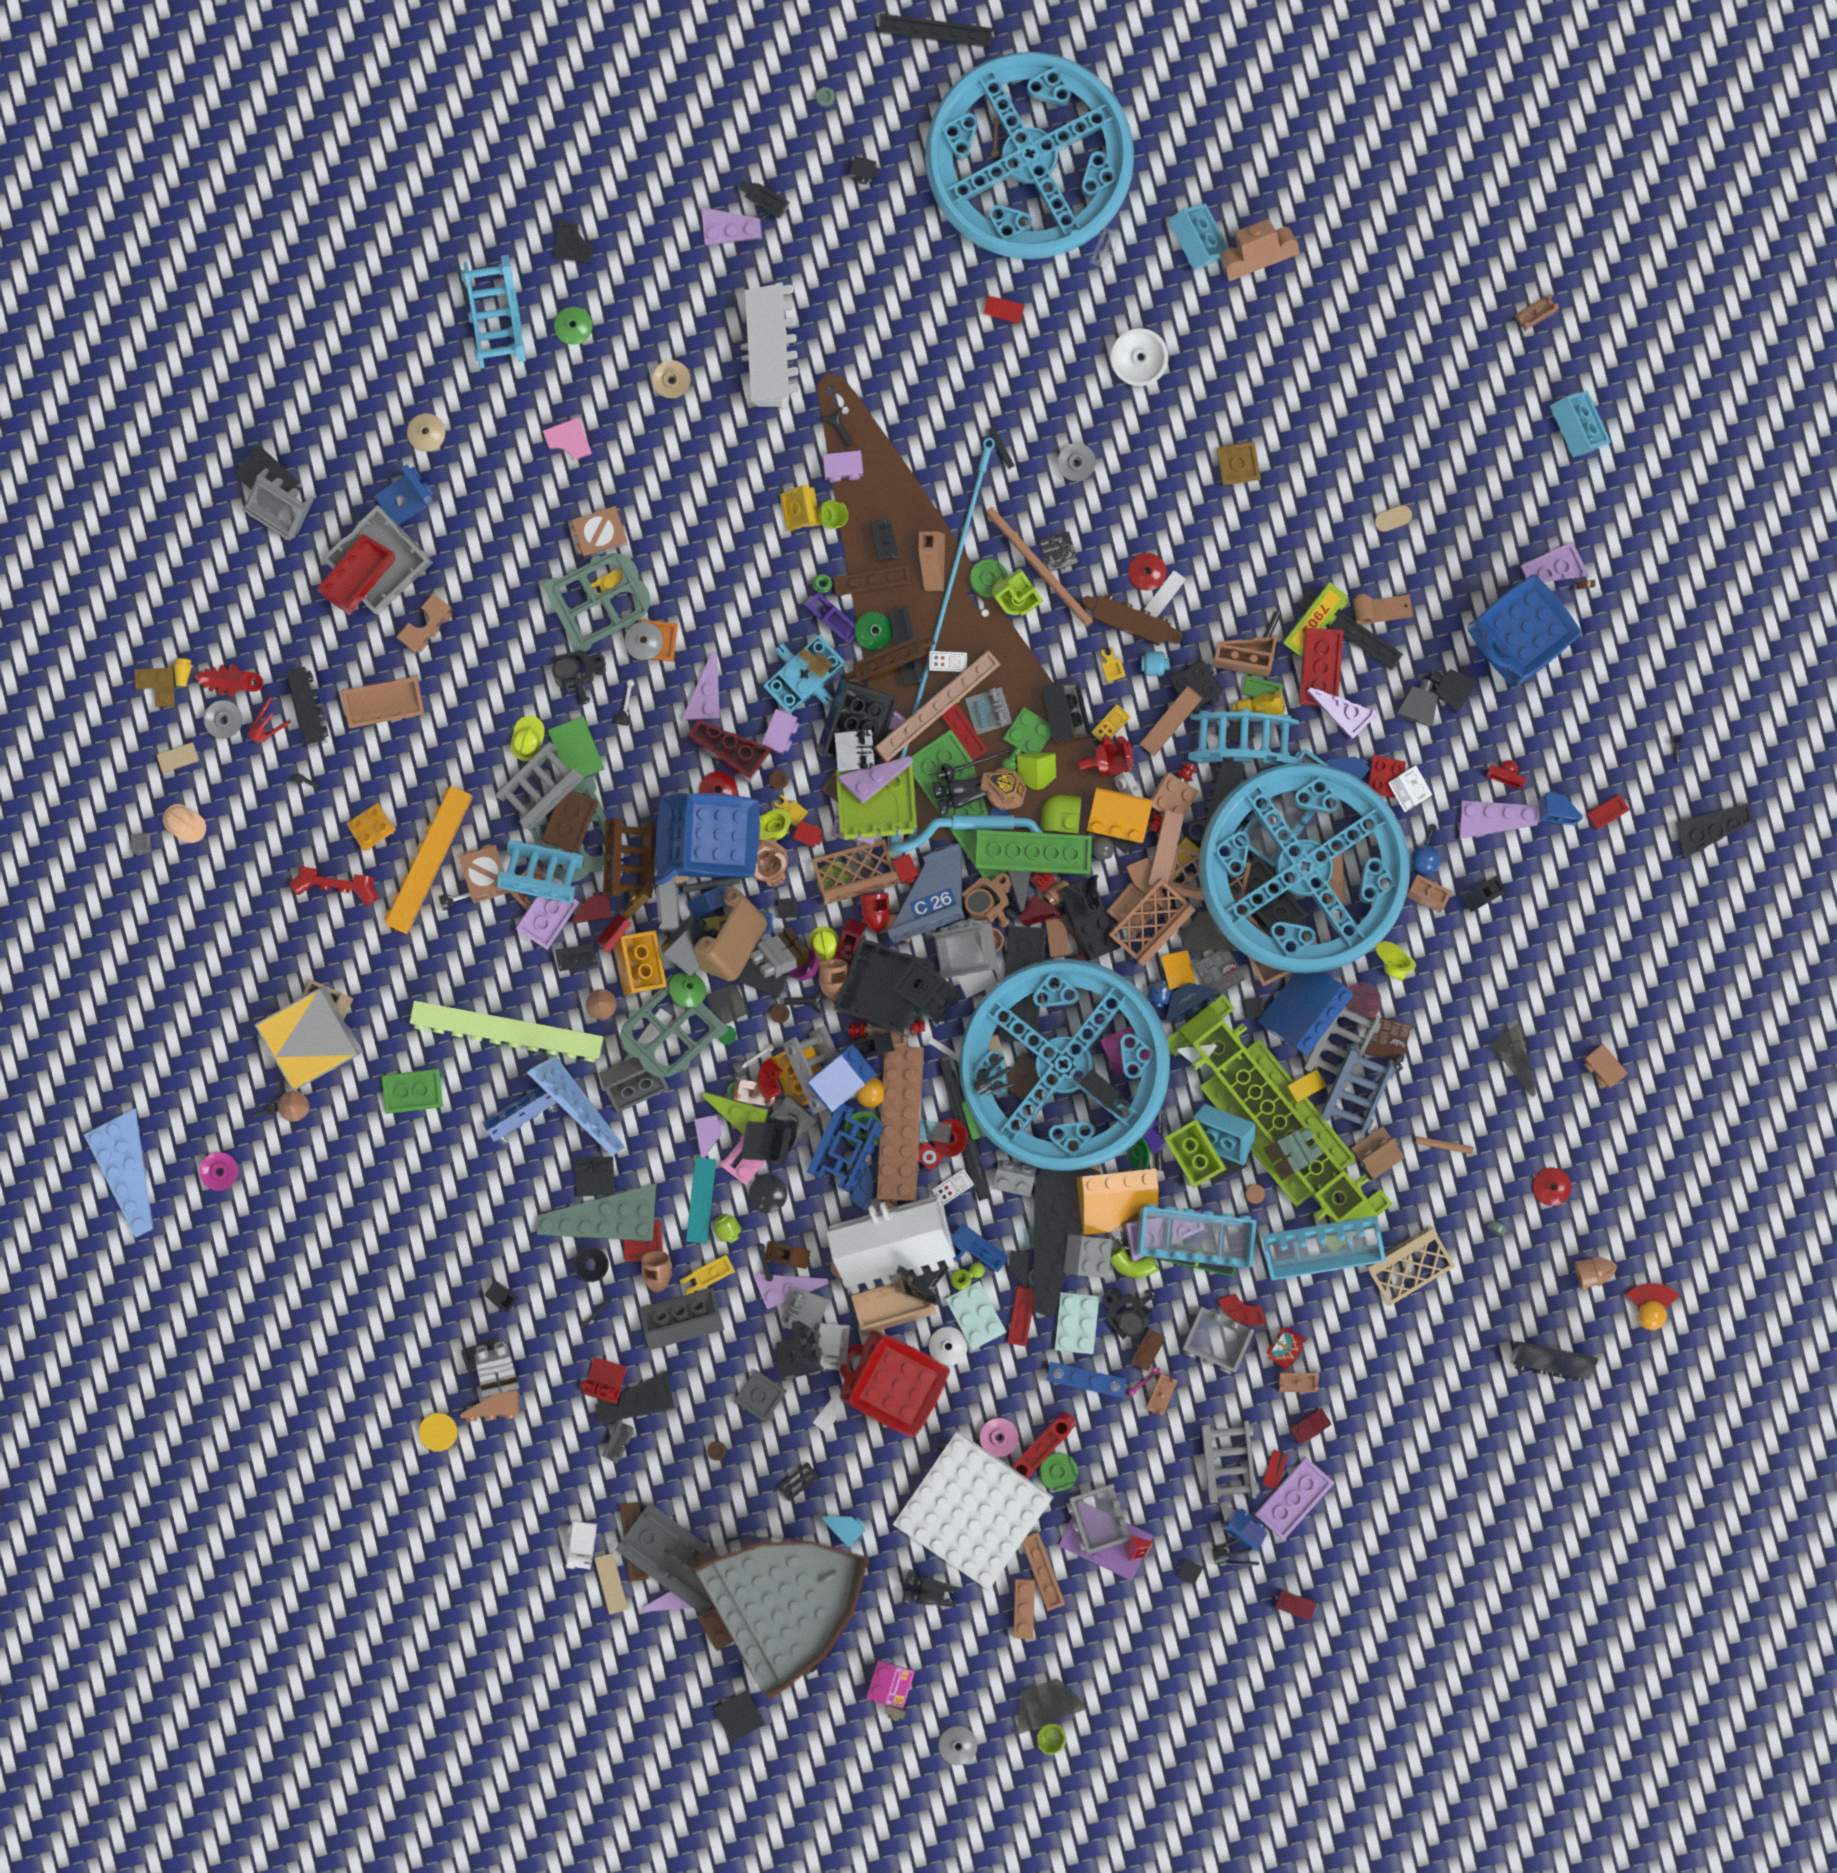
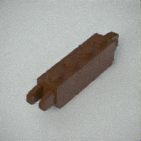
(1131, 621)

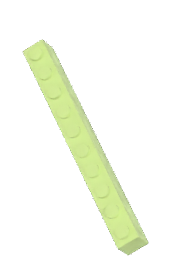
(506, 1030)

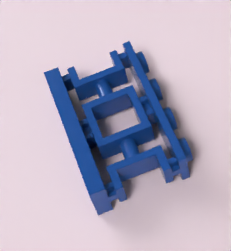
(830, 1140)

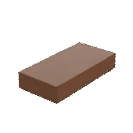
(1057, 938)

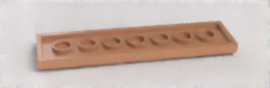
(901, 1124)

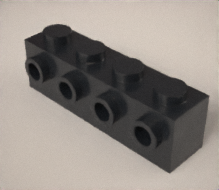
(307, 707)

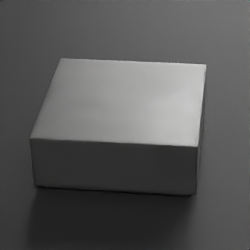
(141, 843)

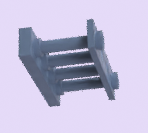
(1345, 1075)

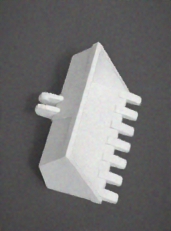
(768, 345)
(896, 1236)

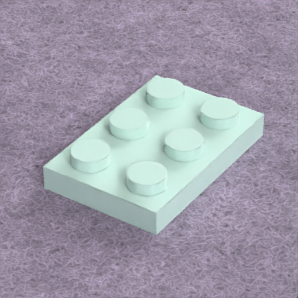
(975, 1315)
(1077, 1323)

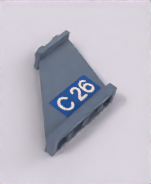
(934, 897)

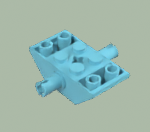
(793, 691)

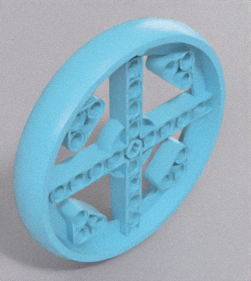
(1022, 241)
(1336, 786)
(1153, 1072)

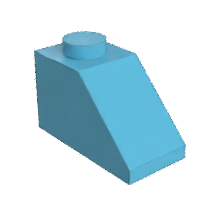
(845, 1527)

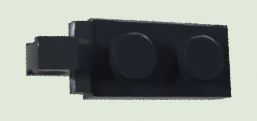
(765, 198)

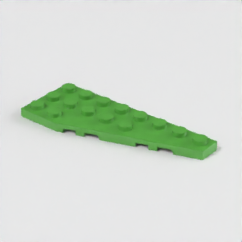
(926, 764)

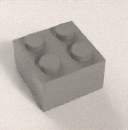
(1088, 1256)

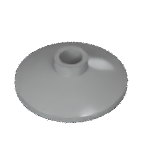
(1076, 452)
(646, 650)
(216, 712)
(958, 1735)

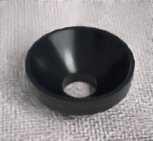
(581, 1268)

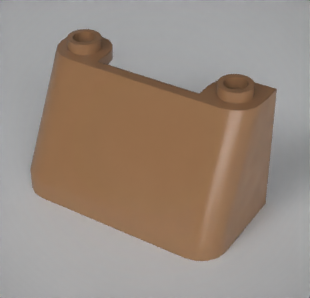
(735, 942)

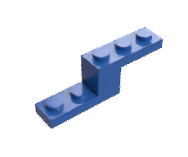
(968, 1240)

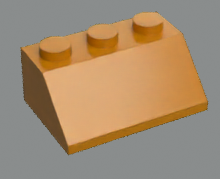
(1119, 815)
(639, 963)
(788, 1077)

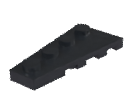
(1703, 830)
(640, 1400)

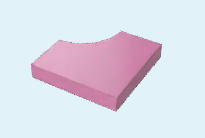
(568, 437)

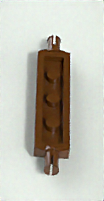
(889, 659)

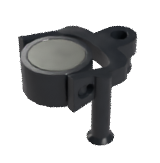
(569, 676)
(1132, 1320)

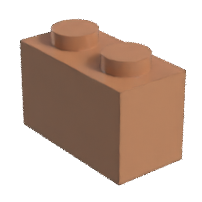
(1604, 1066)

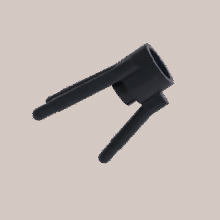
(983, 1084)
(1222, 1555)

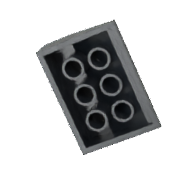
(857, 709)
(1553, 1360)

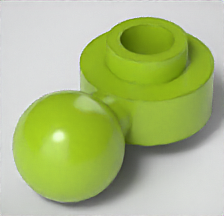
(976, 1270)

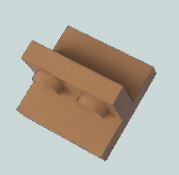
(1378, 1152)

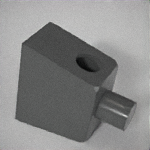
(1419, 704)

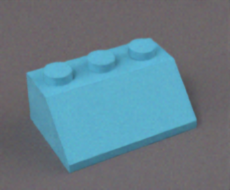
(1198, 235)
(1580, 423)
(1228, 1133)

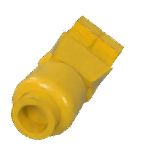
(1266, 704)

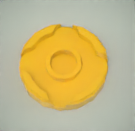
(438, 1432)

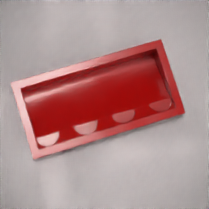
(356, 574)

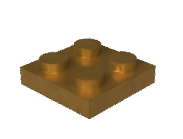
(1238, 463)

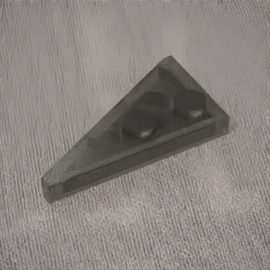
(1513, 1052)

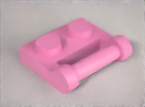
(745, 1169)

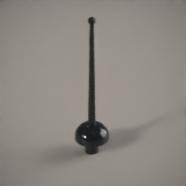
(948, 771)
(1397, 1060)

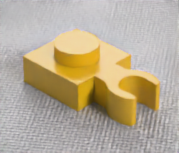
(1112, 668)
(796, 811)

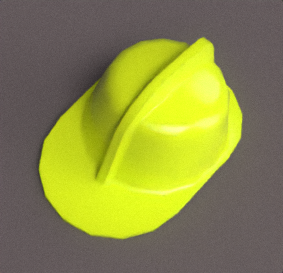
(527, 738)
(774, 824)
(824, 942)
(1396, 961)

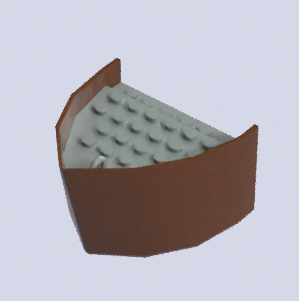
(778, 1603)

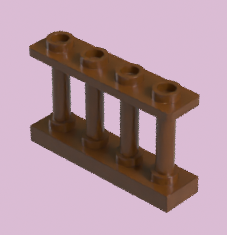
(612, 856)

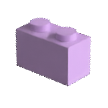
(843, 466)
(780, 731)

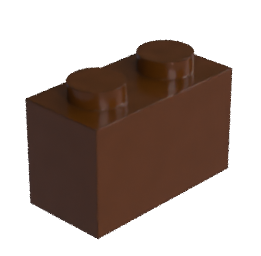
(1148, 1349)

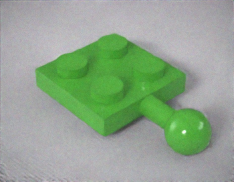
(1027, 735)

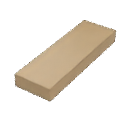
(611, 1583)

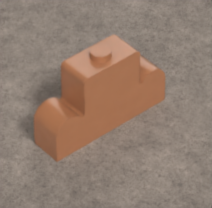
(1258, 248)

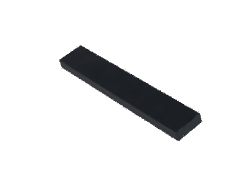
(935, 30)
(1359, 635)

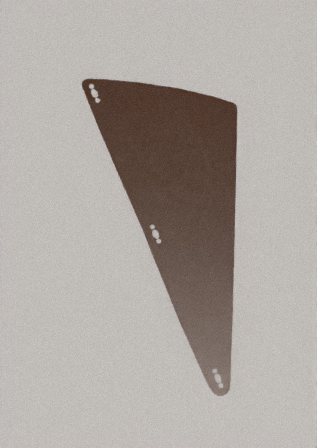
(894, 494)

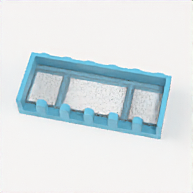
(1296, 818)
(1196, 1236)
(1324, 1248)

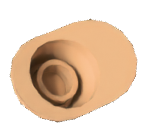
(184, 823)

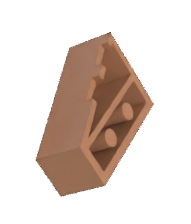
(1246, 656)

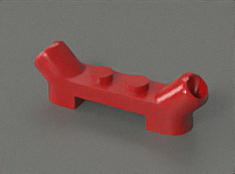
(309, 876)
(1044, 1444)

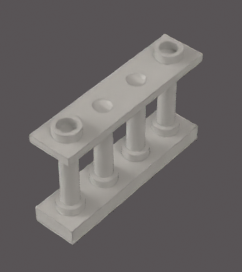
(557, 791)
(825, 1049)
(1315, 1060)
(1212, 1472)

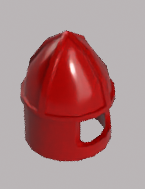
(875, 910)

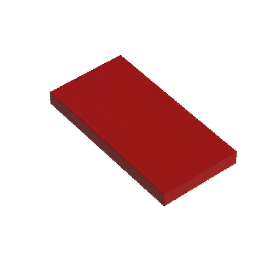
(1320, 662)

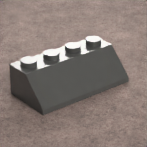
(681, 1318)

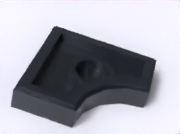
(571, 245)

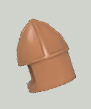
(832, 977)
(601, 1004)
(293, 1106)
(656, 1270)
(1594, 1271)

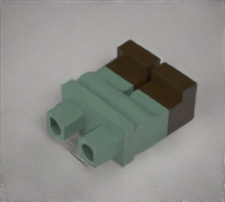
(1298, 1152)

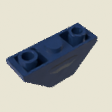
(1188, 1000)

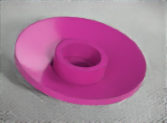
(209, 1174)

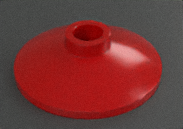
(1147, 581)
(719, 779)
(953, 1148)
(1542, 1189)

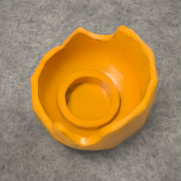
(871, 1093)
(1652, 1315)

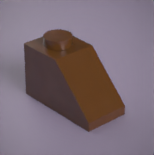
(787, 1255)

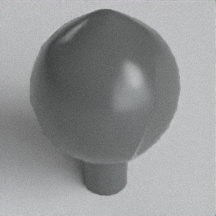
(1101, 847)

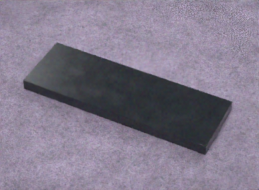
(1023, 946)

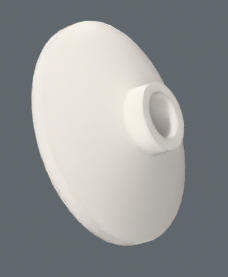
(944, 1336)

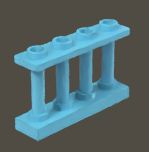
(536, 887)

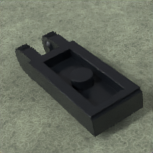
(1103, 1091)

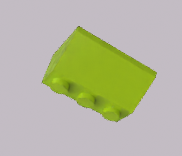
(1195, 1153)

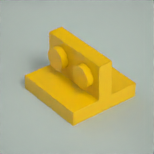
(800, 508)

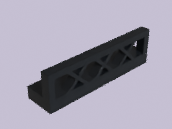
(902, 632)

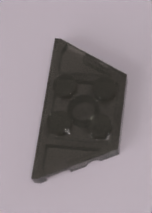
(1206, 935)
(1046, 1704)

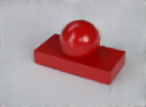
(1506, 774)

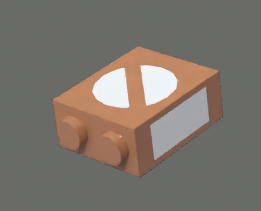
(599, 532)
(482, 872)

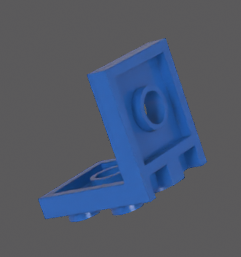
(416, 494)

